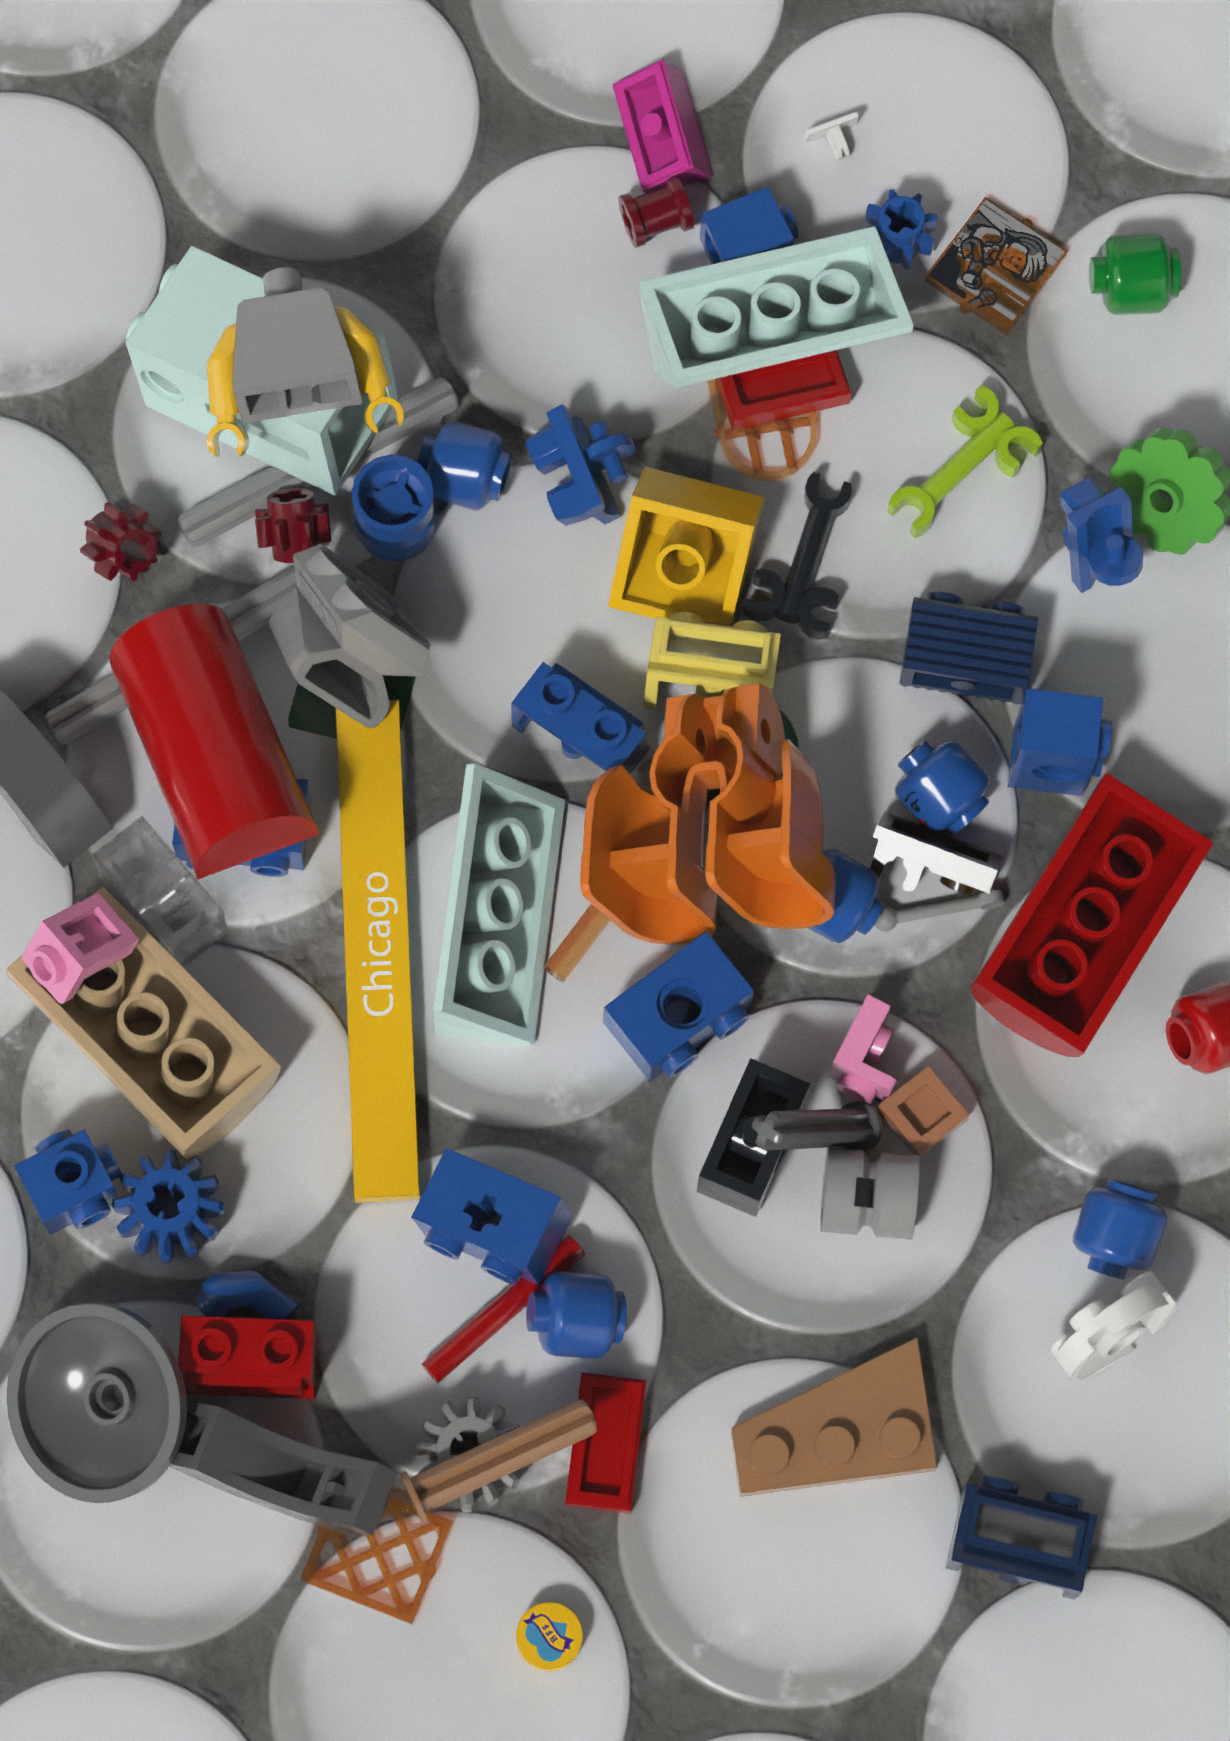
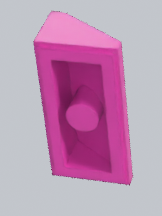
(662, 127)

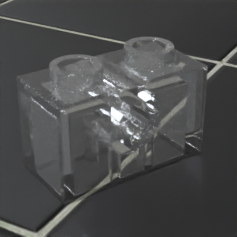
(160, 891)

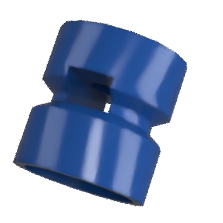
(394, 507)

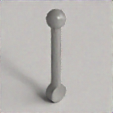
(889, 918)

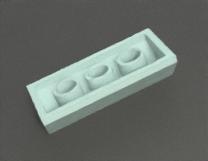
(772, 308)
(498, 909)

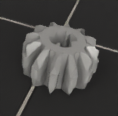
(453, 1436)

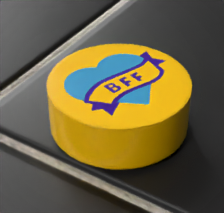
(549, 1636)

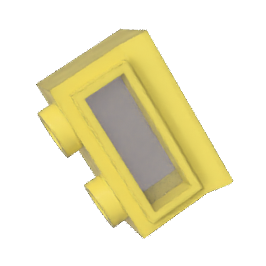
(709, 655)

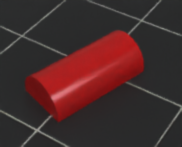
(209, 738)
(1089, 919)

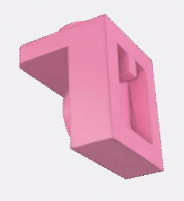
(77, 946)
(864, 1041)

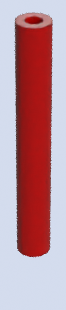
(496, 1315)

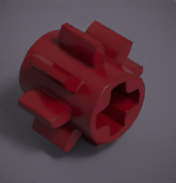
(292, 523)
(120, 541)

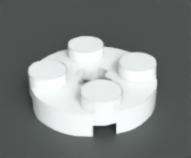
(1106, 1333)

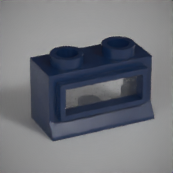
(1022, 1536)

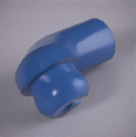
(244, 1289)

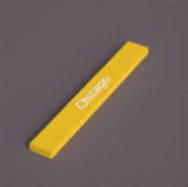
(377, 960)

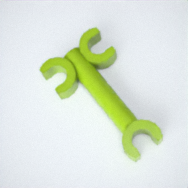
(989, 433)

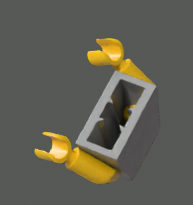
(291, 359)

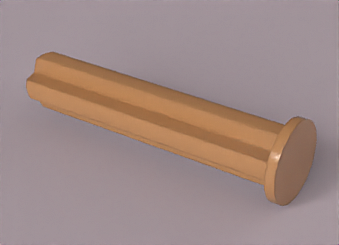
(499, 1457)

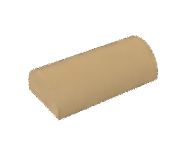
(161, 1042)

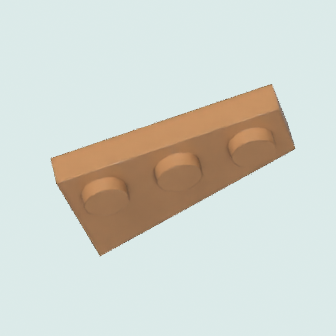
(842, 1431)

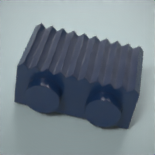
(969, 648)

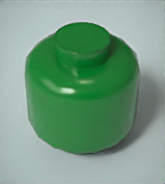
(1136, 273)

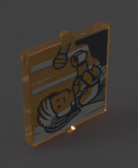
(996, 266)

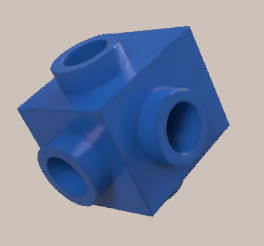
(55, 1163)

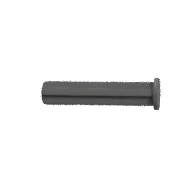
(851, 1127)

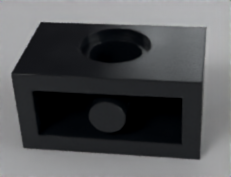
(736, 1167)

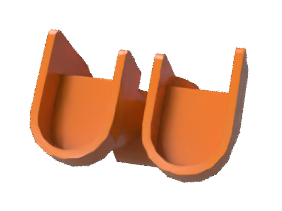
(763, 835)

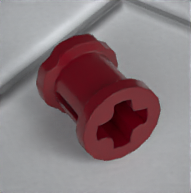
(656, 212)

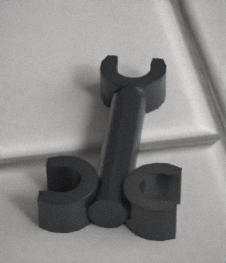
(794, 600)

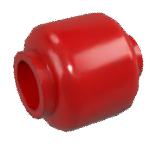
(1201, 1029)

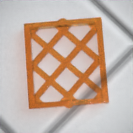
(425, 1569)

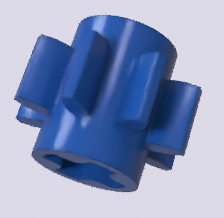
(914, 236)

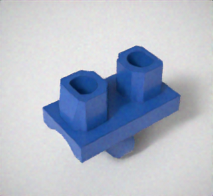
(569, 444)
(1100, 536)

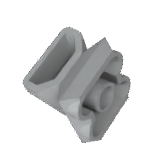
(346, 634)

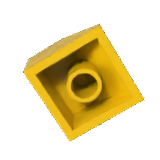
(685, 548)

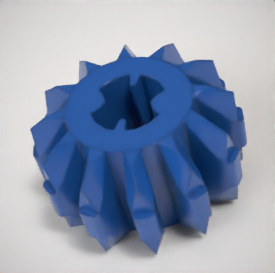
(192, 1208)

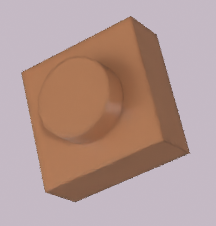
(923, 1112)

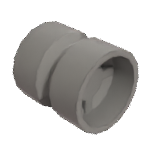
(892, 1193)

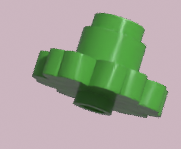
(1174, 489)

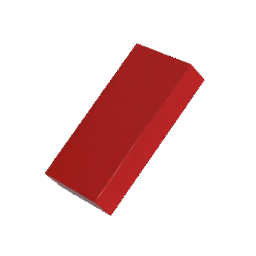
(784, 390)
(606, 1462)

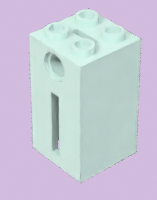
(170, 362)

